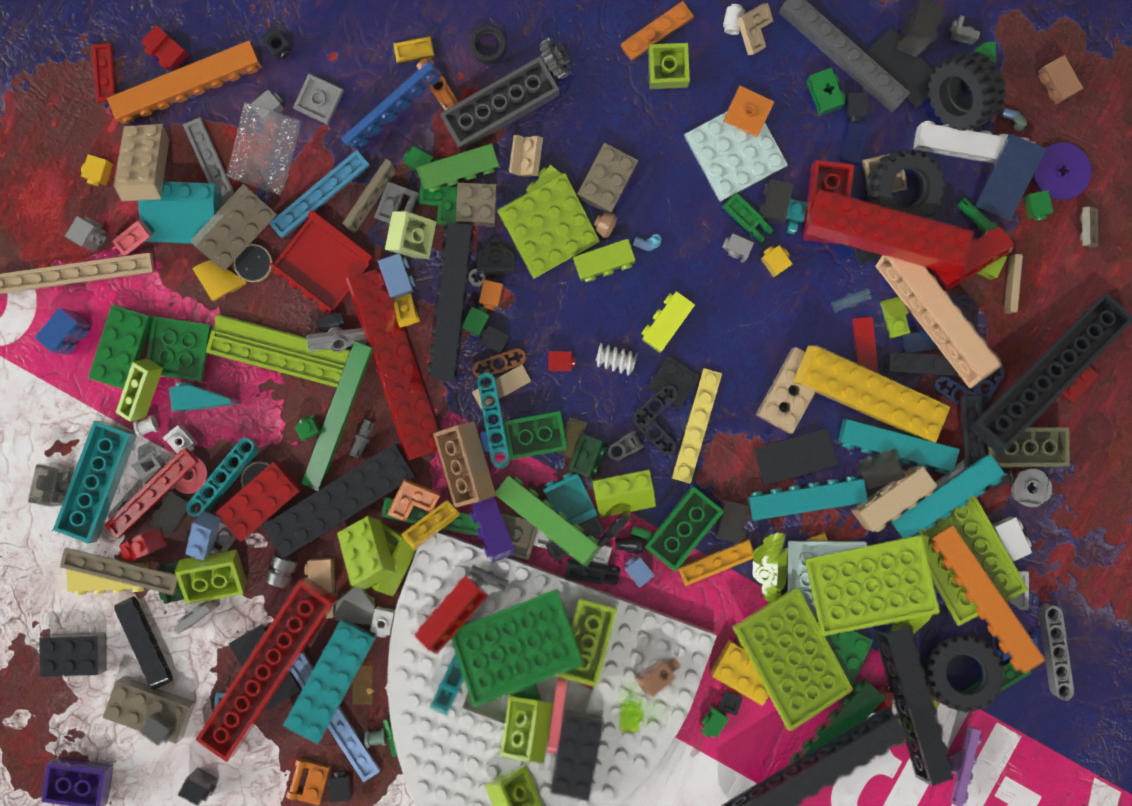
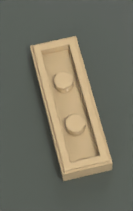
(1013, 283)
(506, 384)

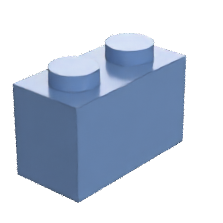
(396, 275)
(203, 536)

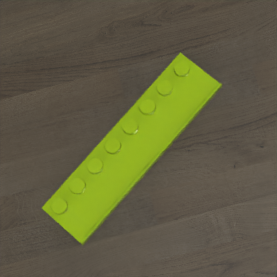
(275, 351)

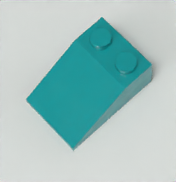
(189, 398)

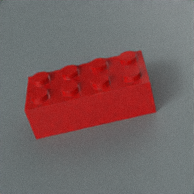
(831, 178)
(259, 500)

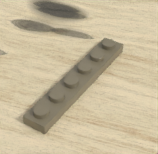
(119, 571)

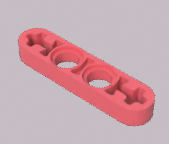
(557, 715)

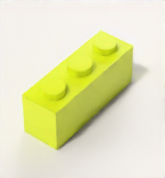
(667, 321)

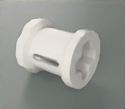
(145, 426)

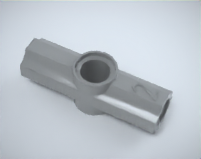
(335, 339)

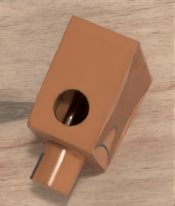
(650, 679)

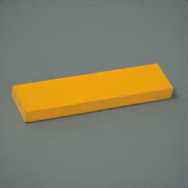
(716, 562)

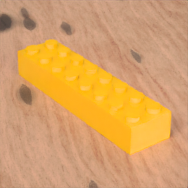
(871, 394)

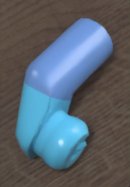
(648, 244)

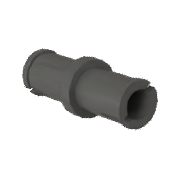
(362, 439)
(488, 578)

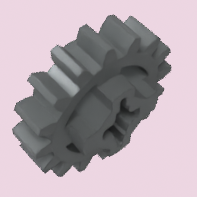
(555, 58)

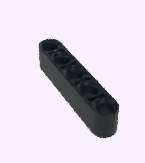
(143, 643)

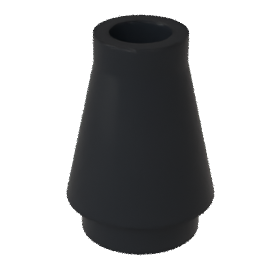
(630, 544)

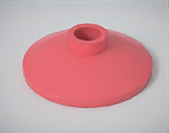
(191, 485)

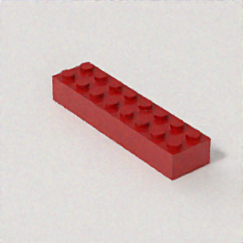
(889, 232)

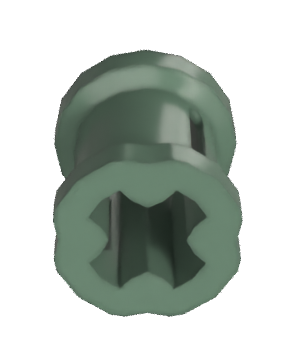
(375, 738)

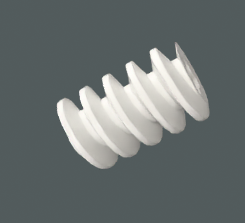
(616, 359)

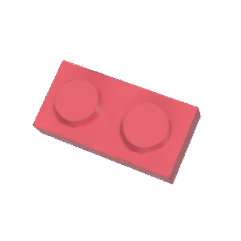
(132, 237)

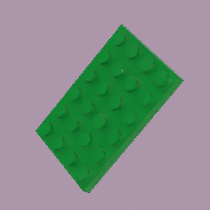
(516, 648)

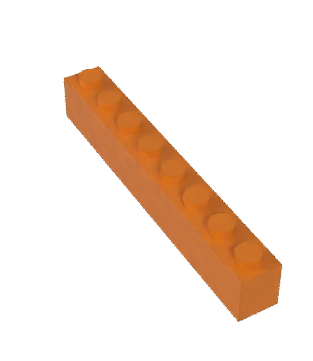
(184, 82)
(987, 599)

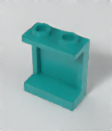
(570, 498)

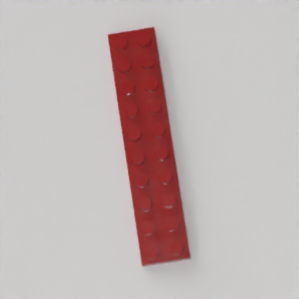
(394, 364)

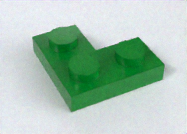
(445, 200)

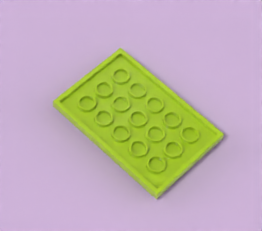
(988, 550)
(871, 585)
(792, 658)

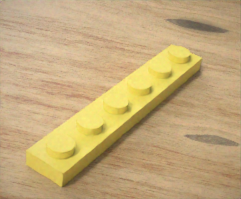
(696, 425)

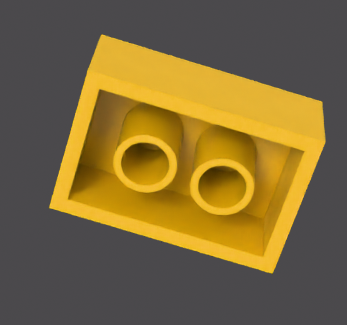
(737, 671)

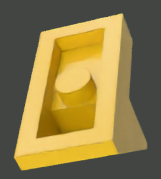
(405, 310)

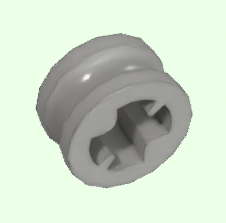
(472, 281)

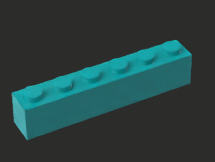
(909, 448)
(948, 496)
(807, 498)

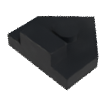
(495, 260)

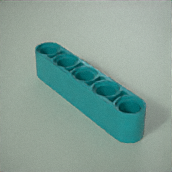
(493, 411)
(214, 480)

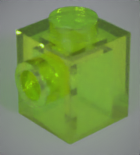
(630, 716)

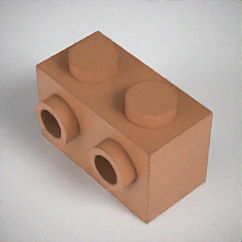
(1060, 79)

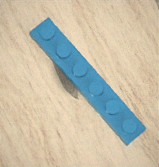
(319, 194)

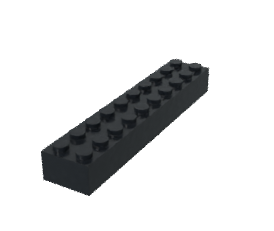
(1051, 373)
(826, 763)

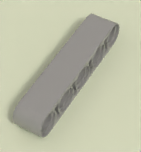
(1062, 658)

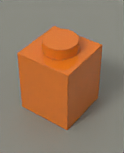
(491, 295)

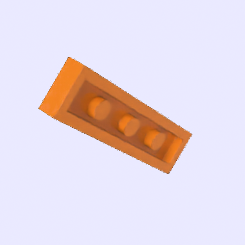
(657, 30)

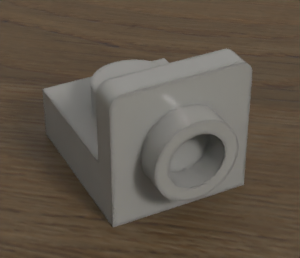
(963, 34)

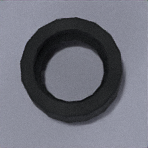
(483, 30)

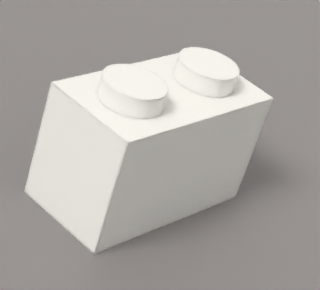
(1012, 537)

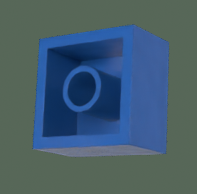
(63, 331)

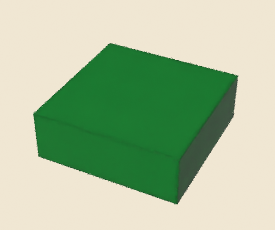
(641, 532)

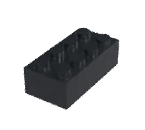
(577, 755)

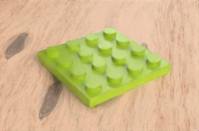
(548, 225)

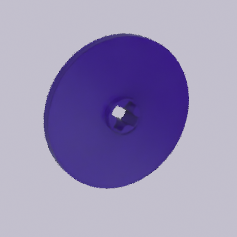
(1075, 165)

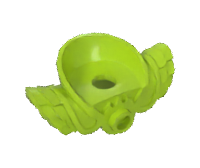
(771, 566)

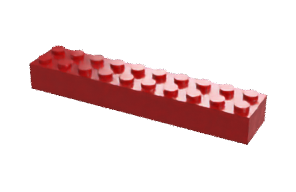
(266, 669)

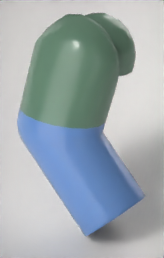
(1016, 116)

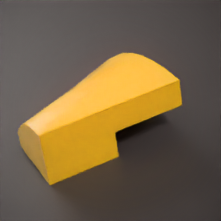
(216, 280)

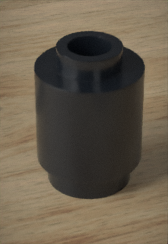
(329, 321)

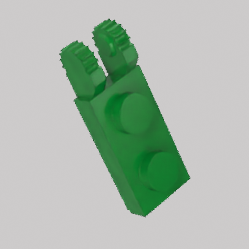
(746, 216)

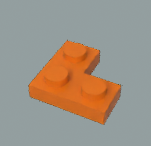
(412, 495)

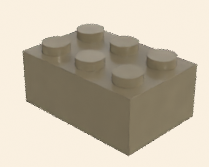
(607, 178)

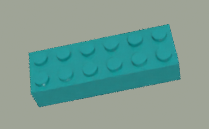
(95, 482)
(330, 680)

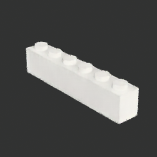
(956, 143)

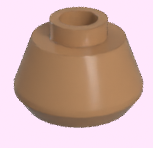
(605, 224)

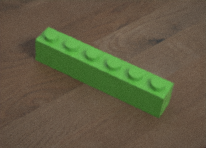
(548, 521)

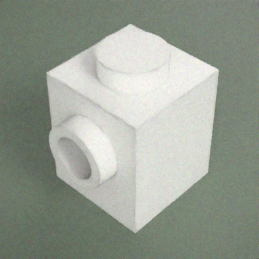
(382, 621)

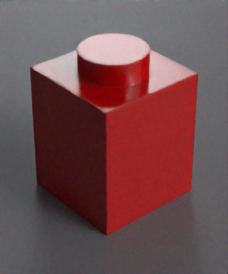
(560, 361)

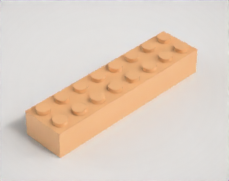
(940, 319)

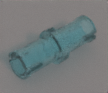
(851, 300)

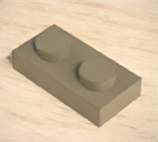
(1089, 222)

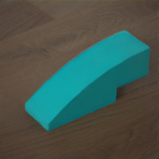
(448, 688)

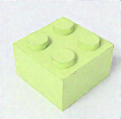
(410, 235)

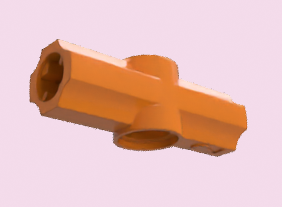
(444, 95)

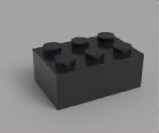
(72, 654)

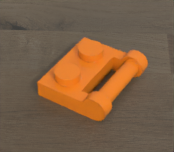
(314, 783)

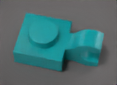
(795, 214)

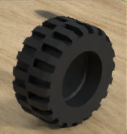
(985, 85)
(928, 176)
(990, 668)

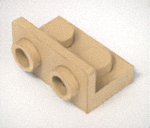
(525, 155)

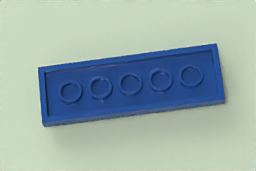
(387, 110)

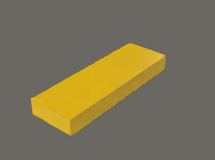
(430, 524)

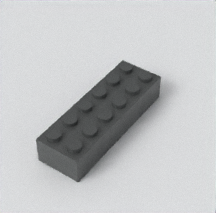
(500, 104)

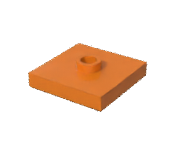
(748, 111)

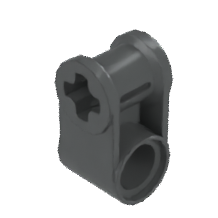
(626, 445)

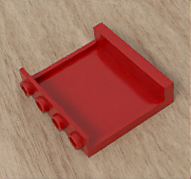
(320, 262)

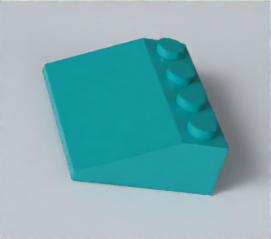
(180, 211)

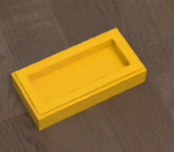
(413, 50)

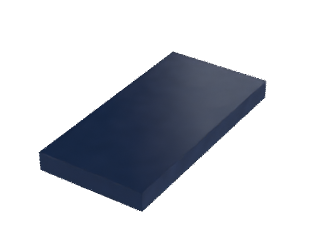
(1010, 176)

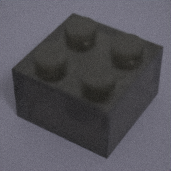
(920, 27)
(50, 484)

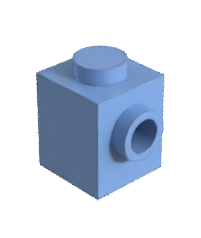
(638, 570)

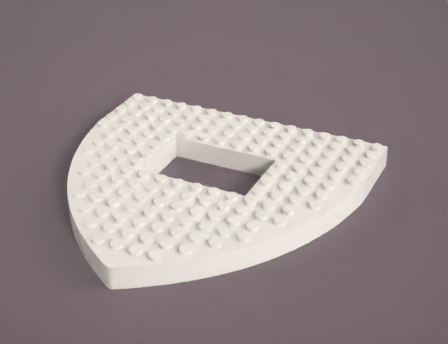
(458, 754)

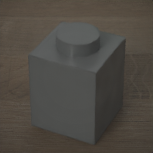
(157, 729)

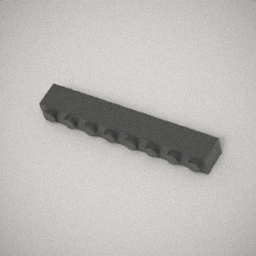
(844, 53)

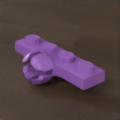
(963, 764)

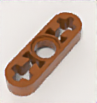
(511, 354)

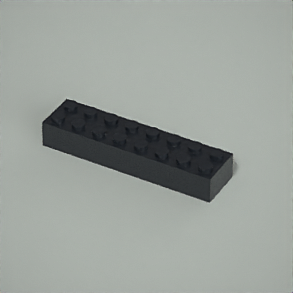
(452, 302)
(339, 501)
(912, 696)

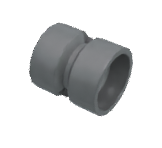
(281, 571)

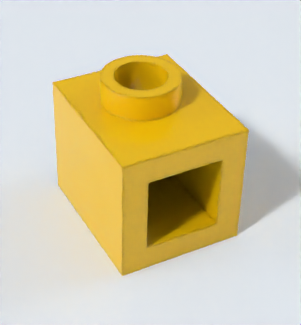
(96, 170)
(776, 260)

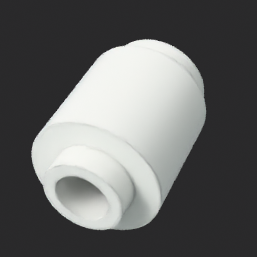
(730, 22)

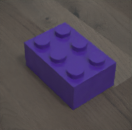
(76, 783)

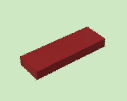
(104, 71)
(865, 343)

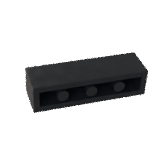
(918, 364)

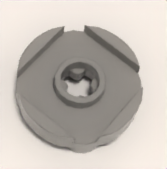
(1036, 497)

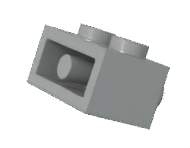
(87, 233)

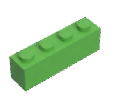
(456, 167)

